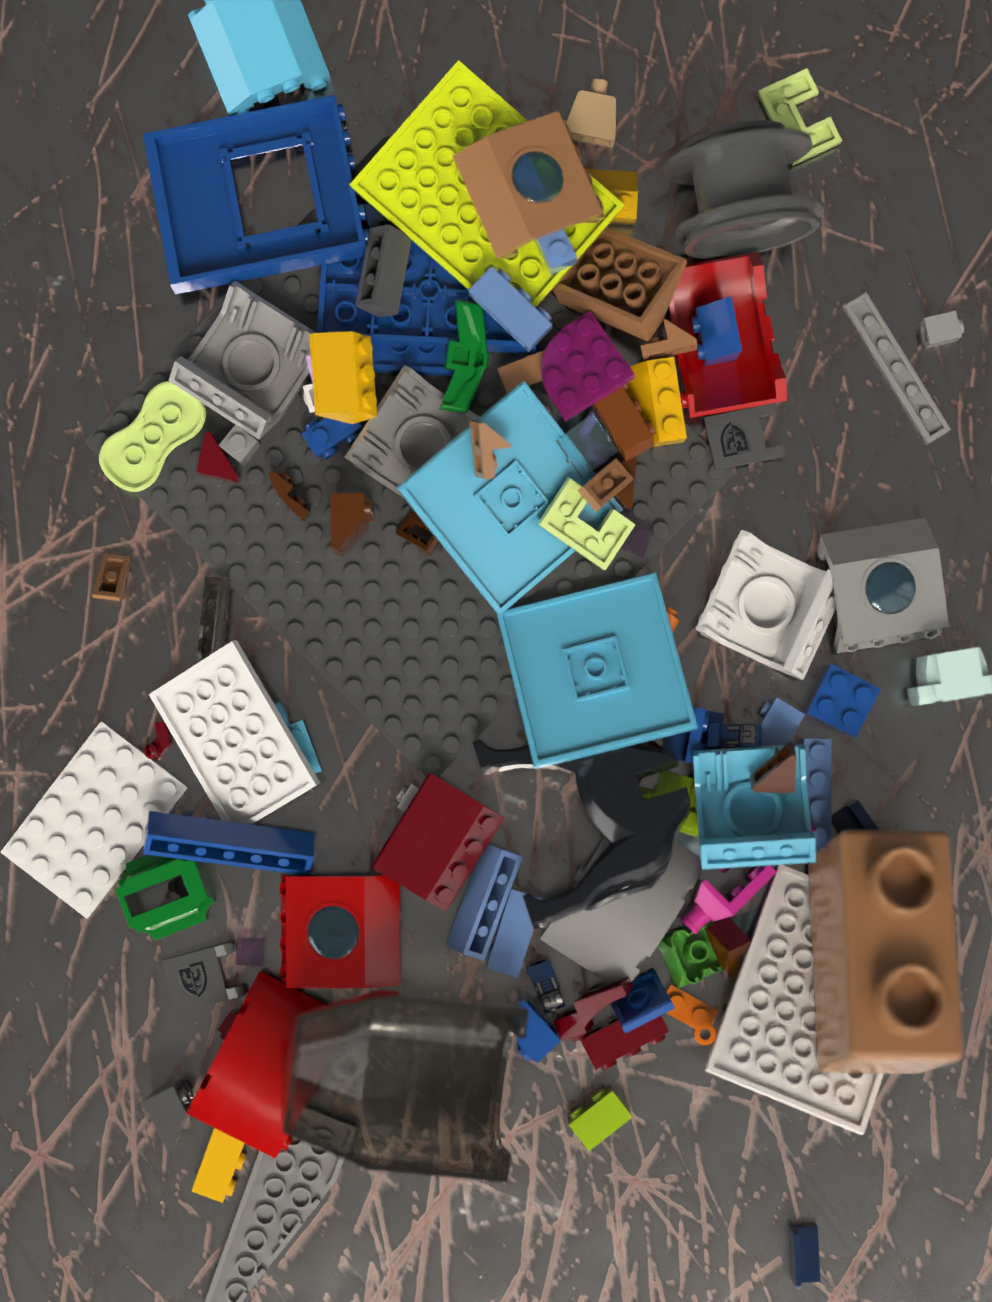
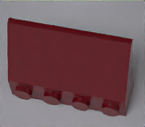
(437, 842)

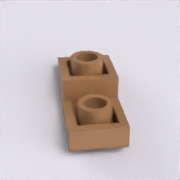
(525, 369)

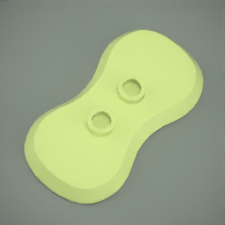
(137, 452)

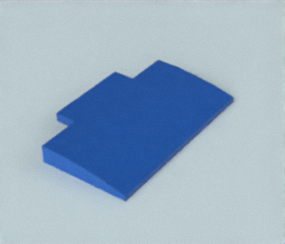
(424, 318)

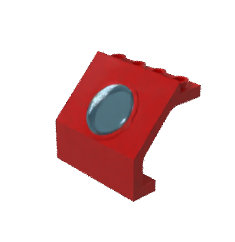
(339, 931)

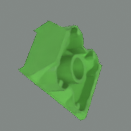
(688, 955)

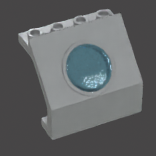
(885, 584)

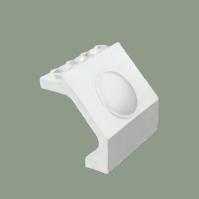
(769, 606)

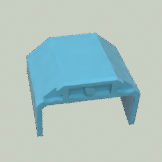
(258, 50)

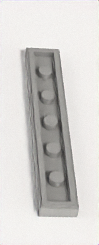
(896, 368)

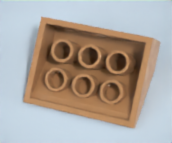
(622, 283)

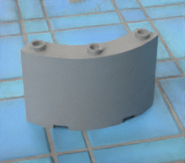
(627, 930)

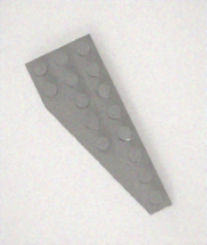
(270, 1213)

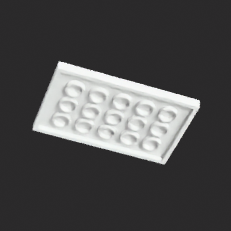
(234, 737)
(93, 819)

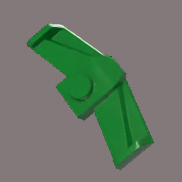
(466, 358)

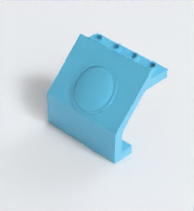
(744, 825)

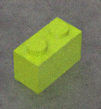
(599, 1117)

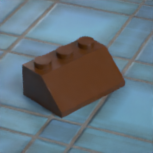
(349, 520)

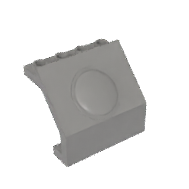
(247, 362)
(405, 431)

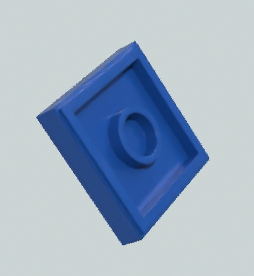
(643, 1003)

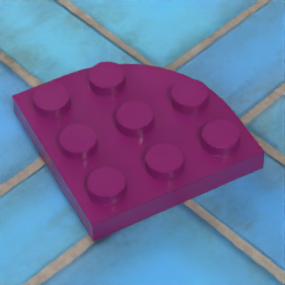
(582, 367)

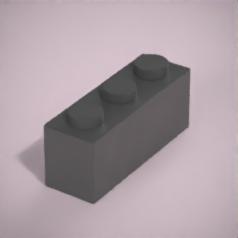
(383, 271)

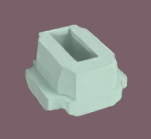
(950, 677)

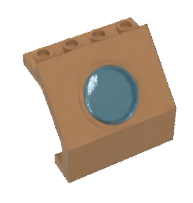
(528, 183)

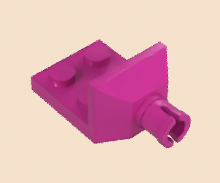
(713, 906)

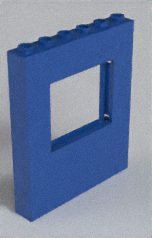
(201, 207)

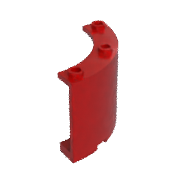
(757, 373)
(246, 1076)

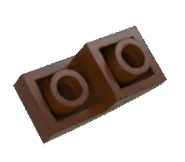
(283, 487)

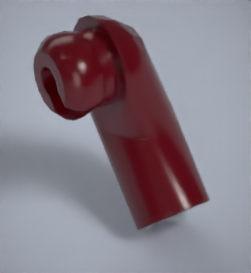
(160, 743)

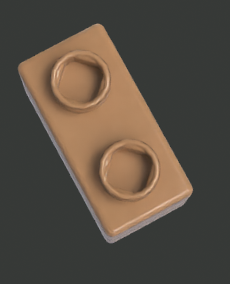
(884, 953)

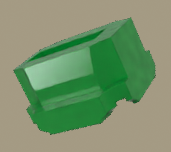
(172, 916)

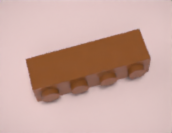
(624, 423)

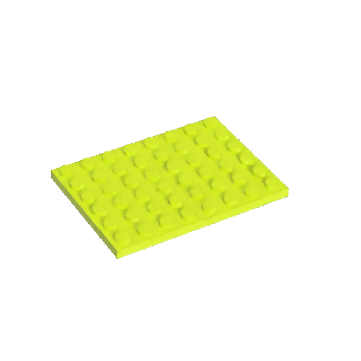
(424, 195)

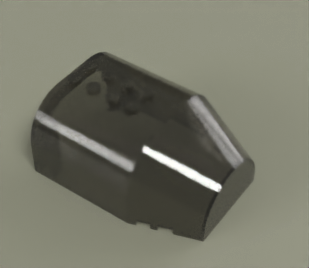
(403, 1082)

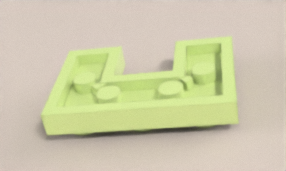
(780, 105)
(595, 545)

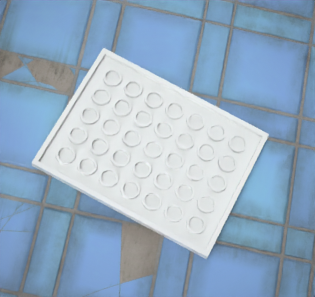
(771, 1022)

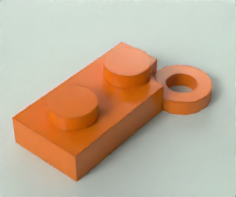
(693, 1013)

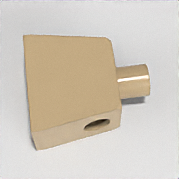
(593, 116)

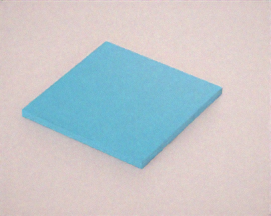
(493, 521)
(596, 670)

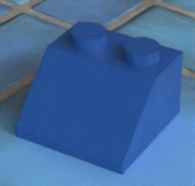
(716, 332)
(540, 1034)

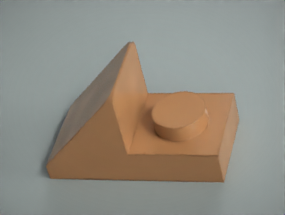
(677, 342)
(483, 442)
(605, 484)
(112, 577)

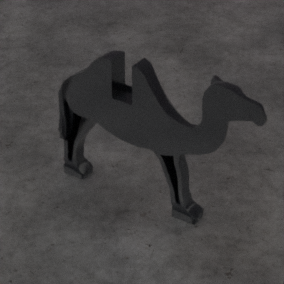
(637, 829)

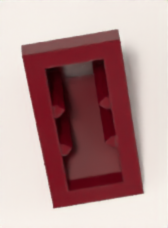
(214, 462)

